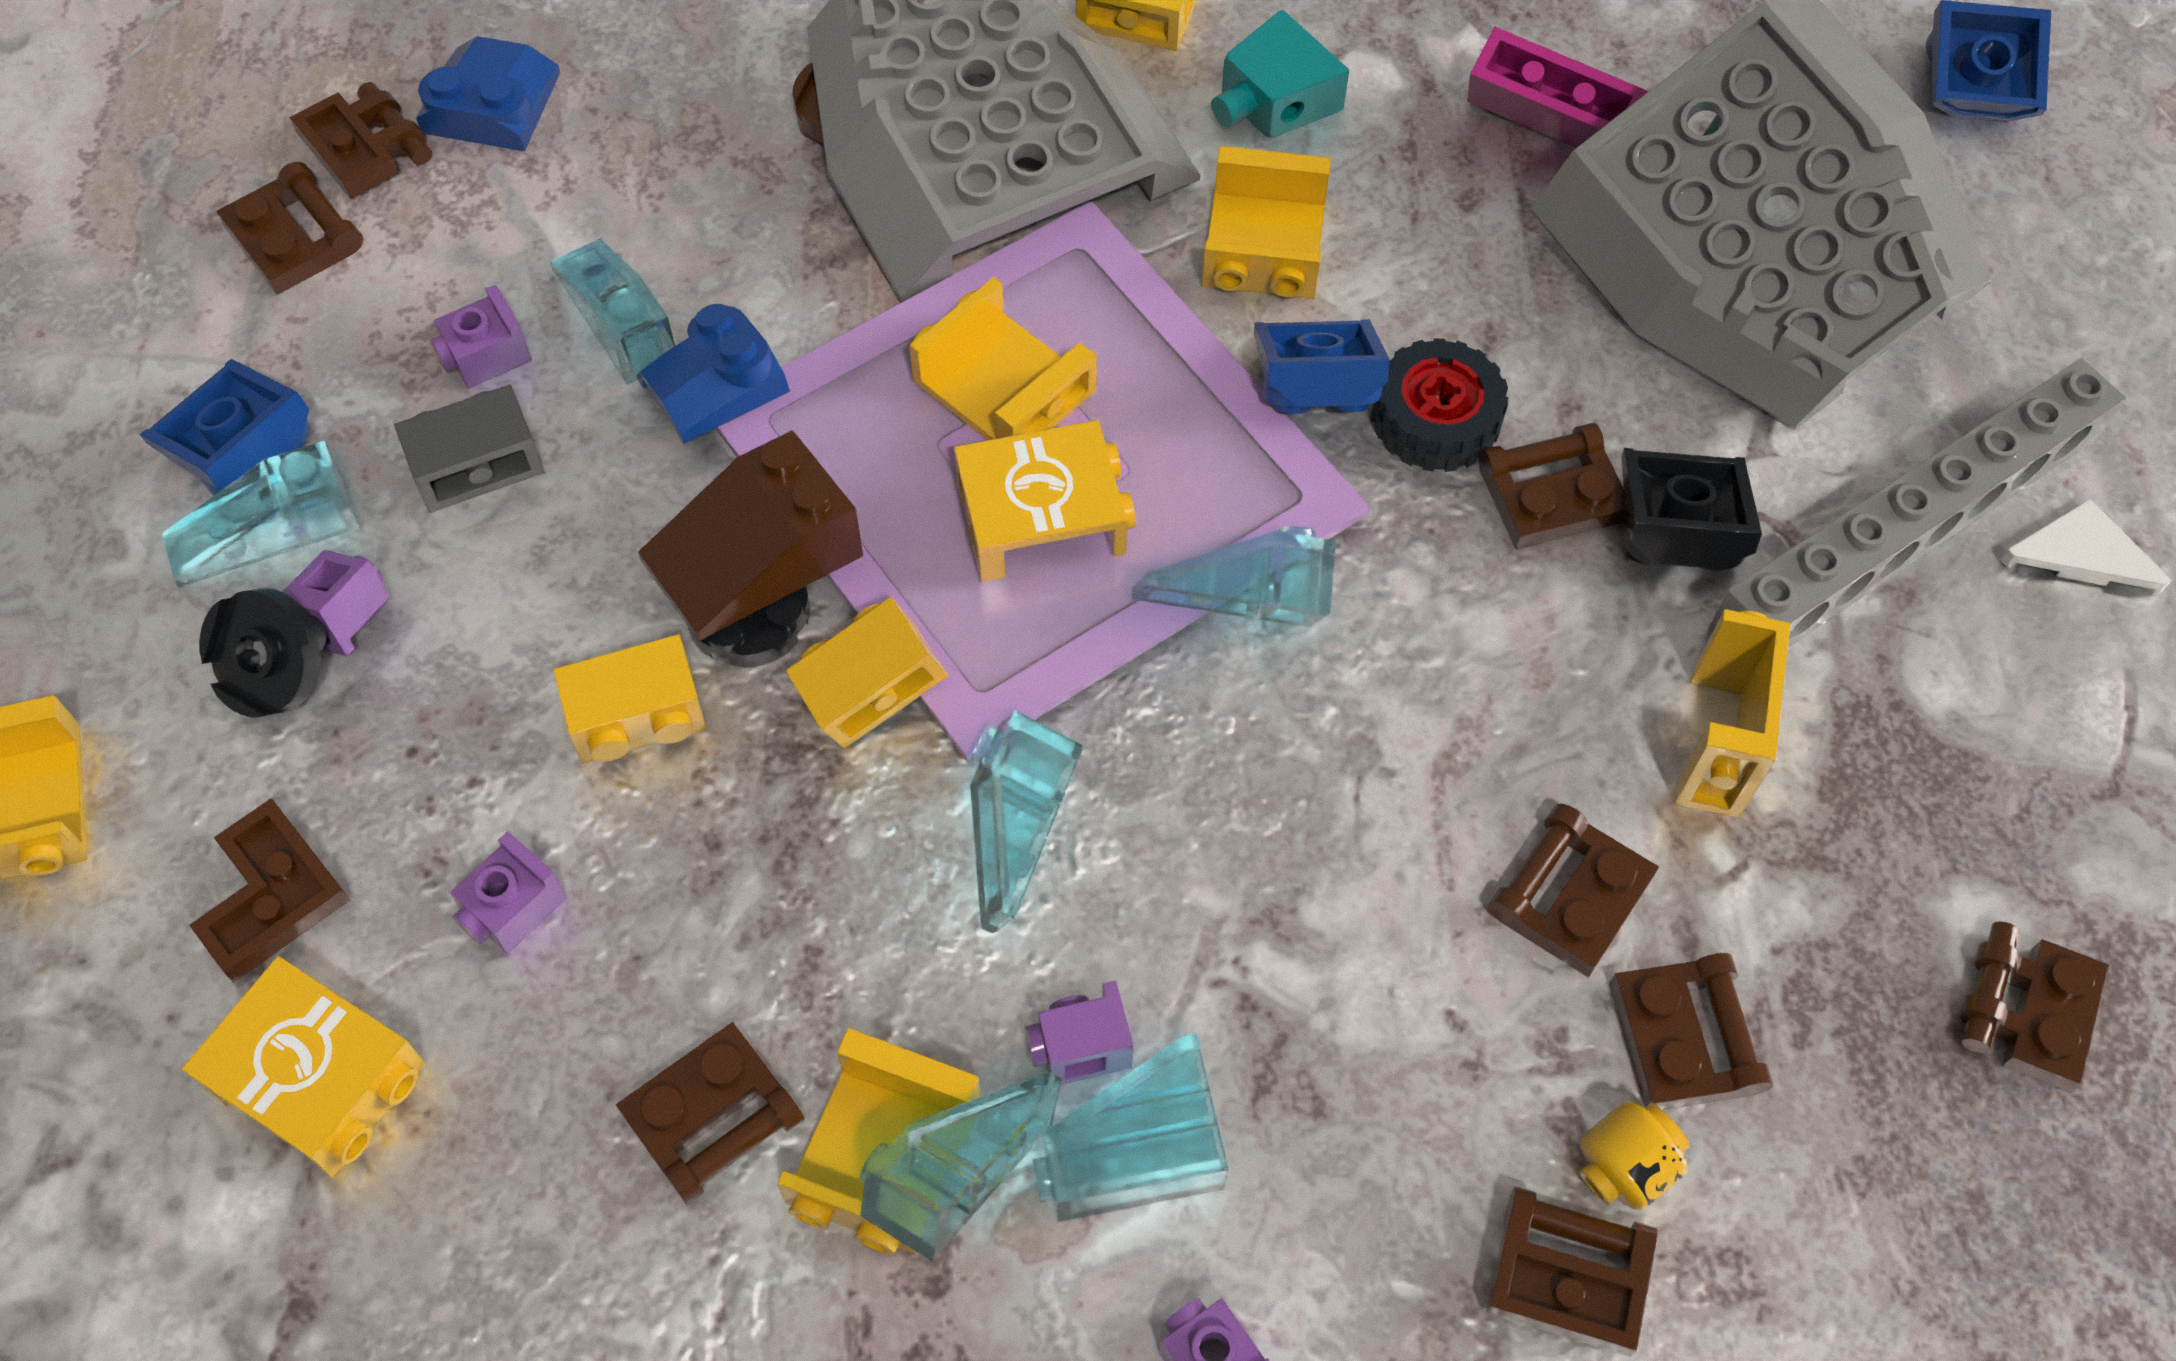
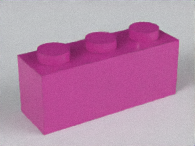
(1546, 89)

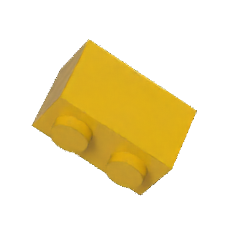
(866, 672)
(629, 699)

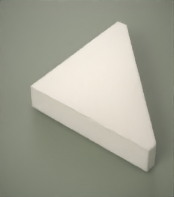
(2088, 549)

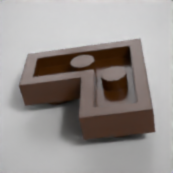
(283, 895)

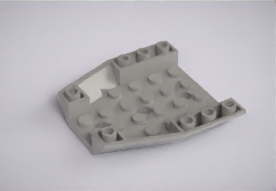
(934, 158)
(1680, 232)

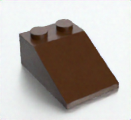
(753, 537)

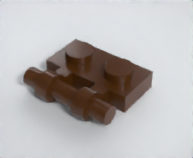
(349, 149)
(2054, 1012)

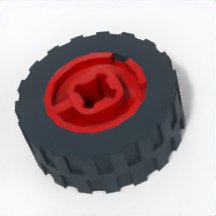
(1413, 408)

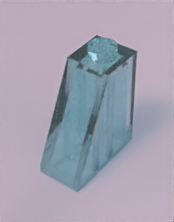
(1136, 1140)

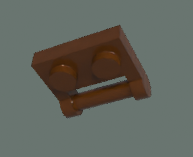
(275, 239)
(1557, 502)
(1592, 901)
(1668, 1039)
(696, 1097)
(1566, 1291)

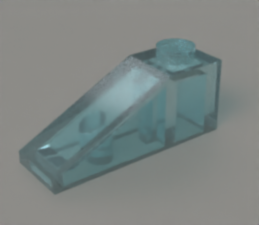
(615, 306)
(263, 514)
(1268, 578)
(1014, 805)
(952, 1163)

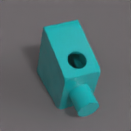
(1280, 79)

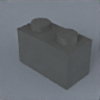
(469, 448)

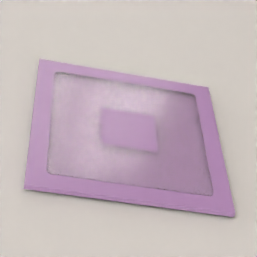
(1192, 444)

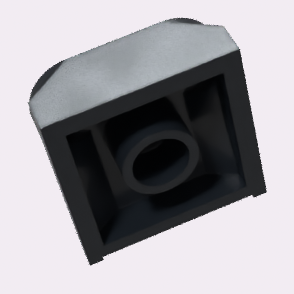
(1688, 510)

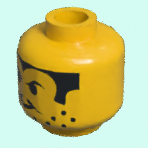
(1633, 1155)

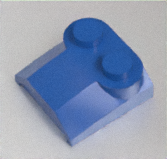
(1989, 60)
(488, 93)
(1321, 365)
(714, 373)
(230, 426)

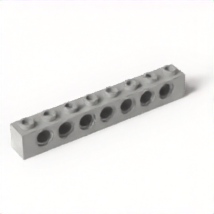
(1929, 503)

